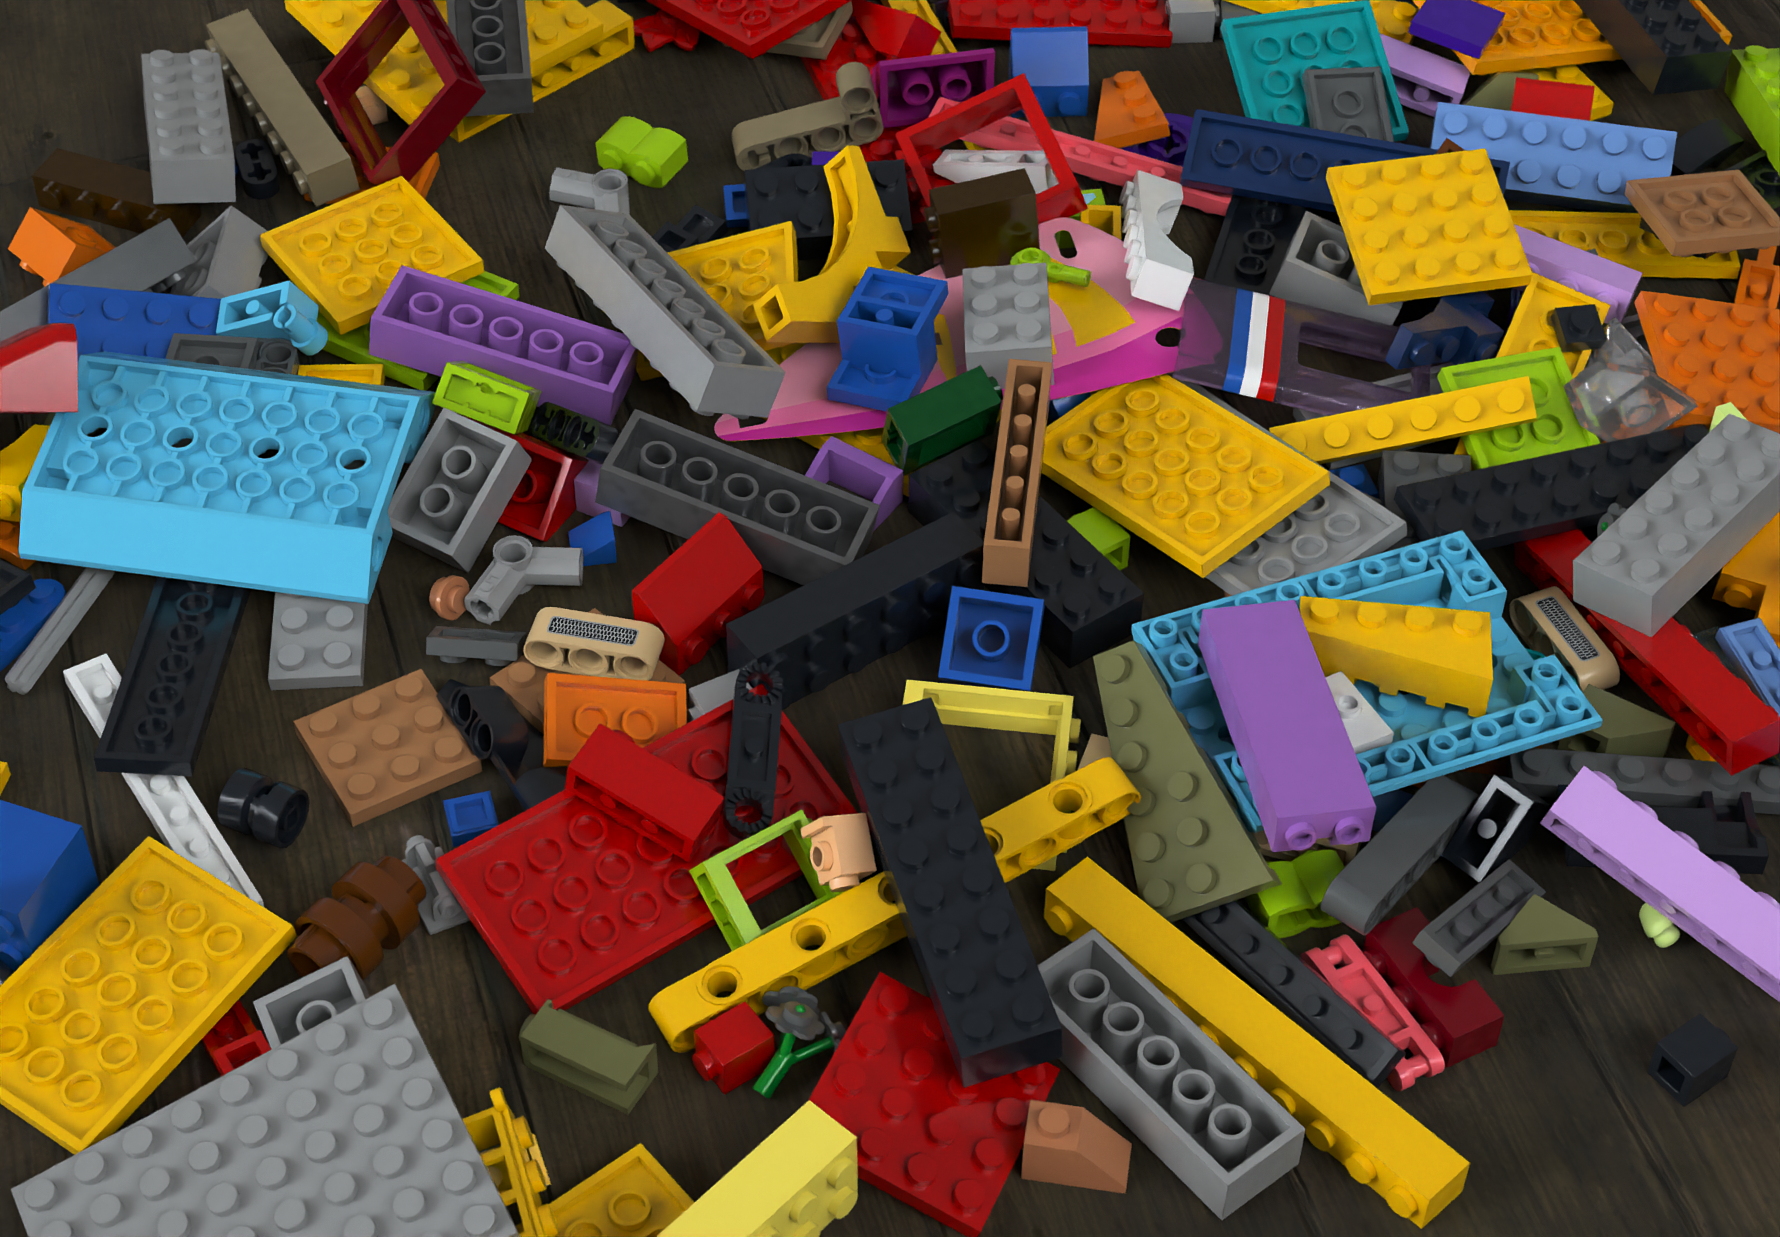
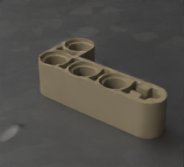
(818, 126)

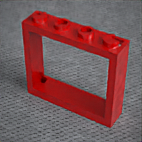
(977, 112)

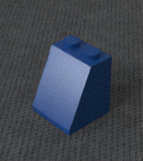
(42, 878)

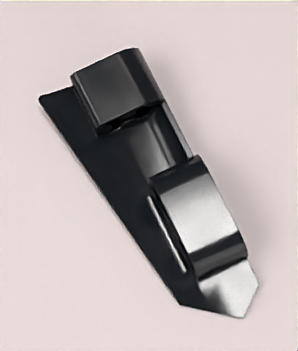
(505, 737)

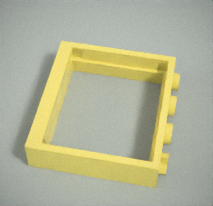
(1007, 711)

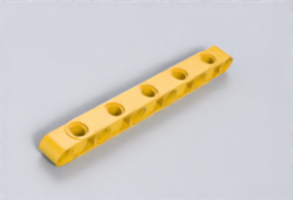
(867, 921)

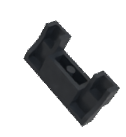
(1721, 832)

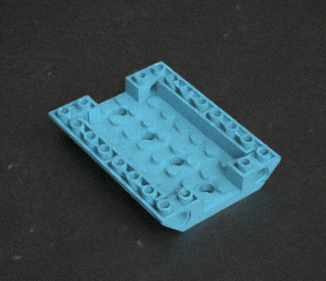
(215, 505)
(1527, 701)

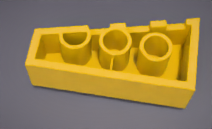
(1405, 648)

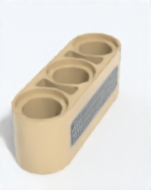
(1556, 628)
(593, 644)

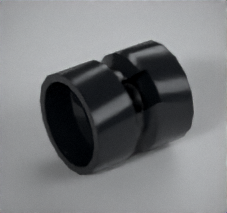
(263, 807)

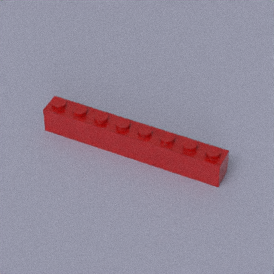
(1668, 666)

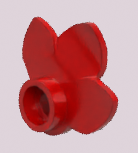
(664, 28)

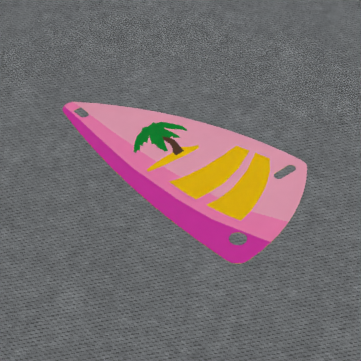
(1096, 335)

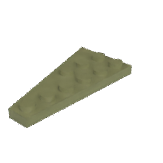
(1186, 829)

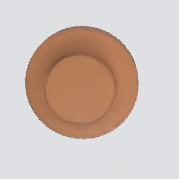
(448, 596)

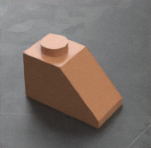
(1073, 1149)

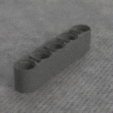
(1398, 854)

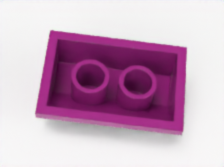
(911, 86)

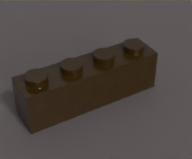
(106, 193)

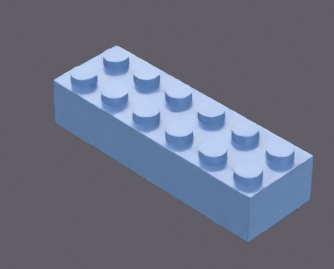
(1559, 157)

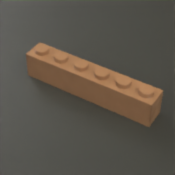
(1017, 473)

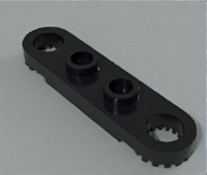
(753, 750)

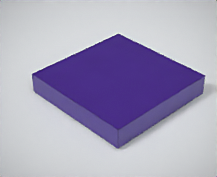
(1457, 25)

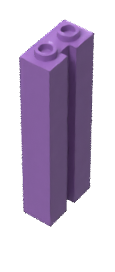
(1285, 726)

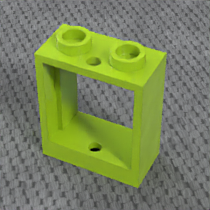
(486, 397)
(724, 896)

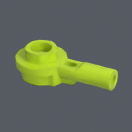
(1055, 271)

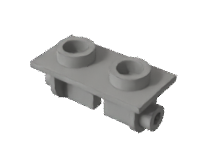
(440, 907)

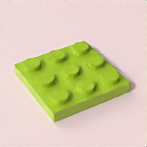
(1556, 422)

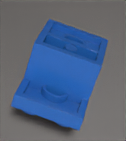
(887, 339)

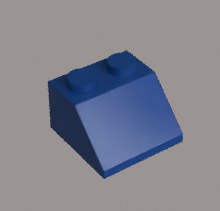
(1054, 66)

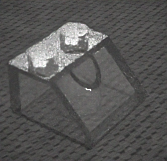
(1625, 401)

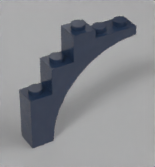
(1452, 330)

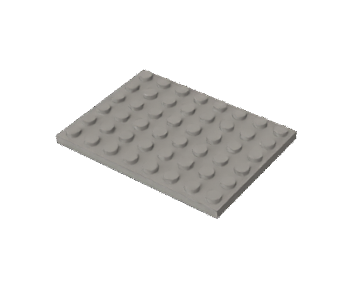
(305, 1141)

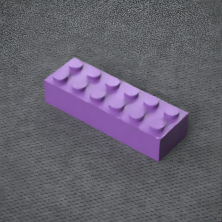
(439, 321)

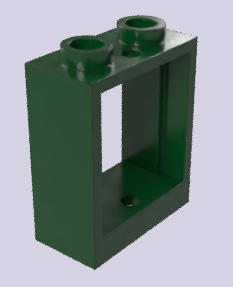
(942, 420)

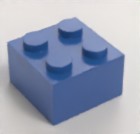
(991, 639)

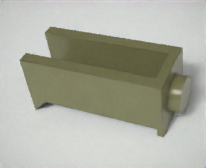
(587, 1057)

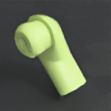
(1658, 926)

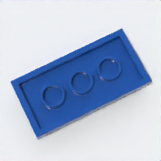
(129, 319)

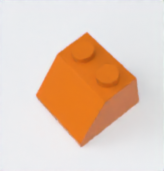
(55, 245)

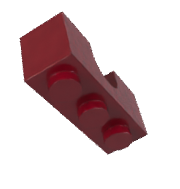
(1455, 1018)

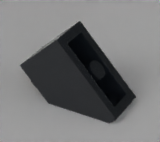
(1496, 827)

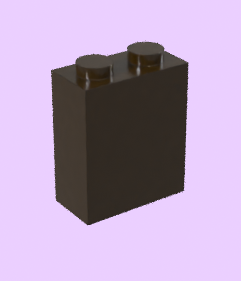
(982, 221)

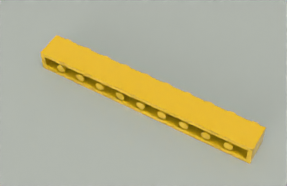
(1324, 1094)

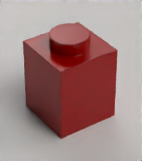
(733, 1048)

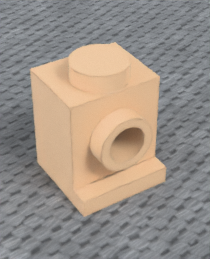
(840, 850)

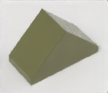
(1543, 940)

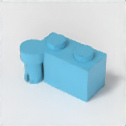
(273, 313)

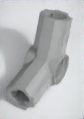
(601, 191)
(516, 571)

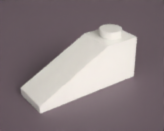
(976, 164)

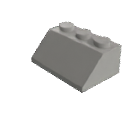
(226, 258)

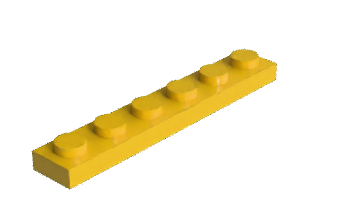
(1412, 421)

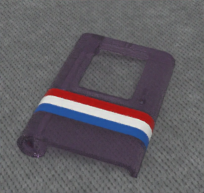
(1251, 348)

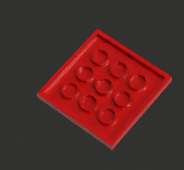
(913, 1119)

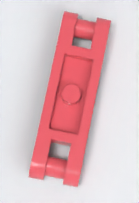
(1375, 999)

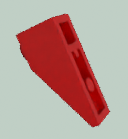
(895, 32)

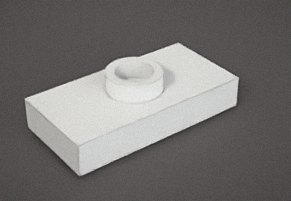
(1360, 720)

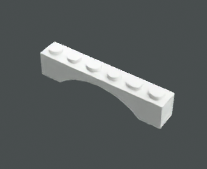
(1156, 265)

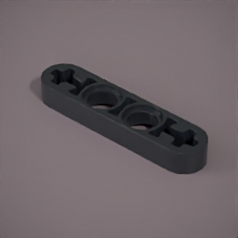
(573, 432)

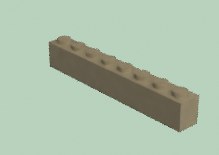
(281, 109)

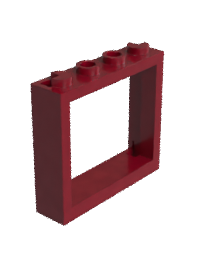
(360, 58)

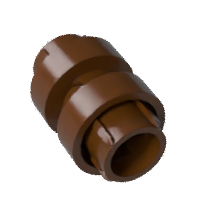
(369, 911)

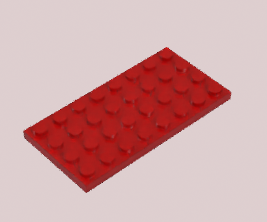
(588, 900)

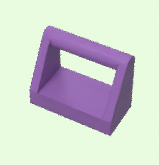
(860, 474)

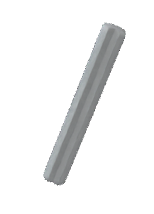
(57, 629)

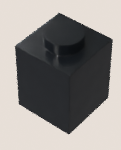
(1692, 1059)

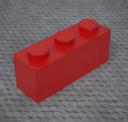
(644, 791)

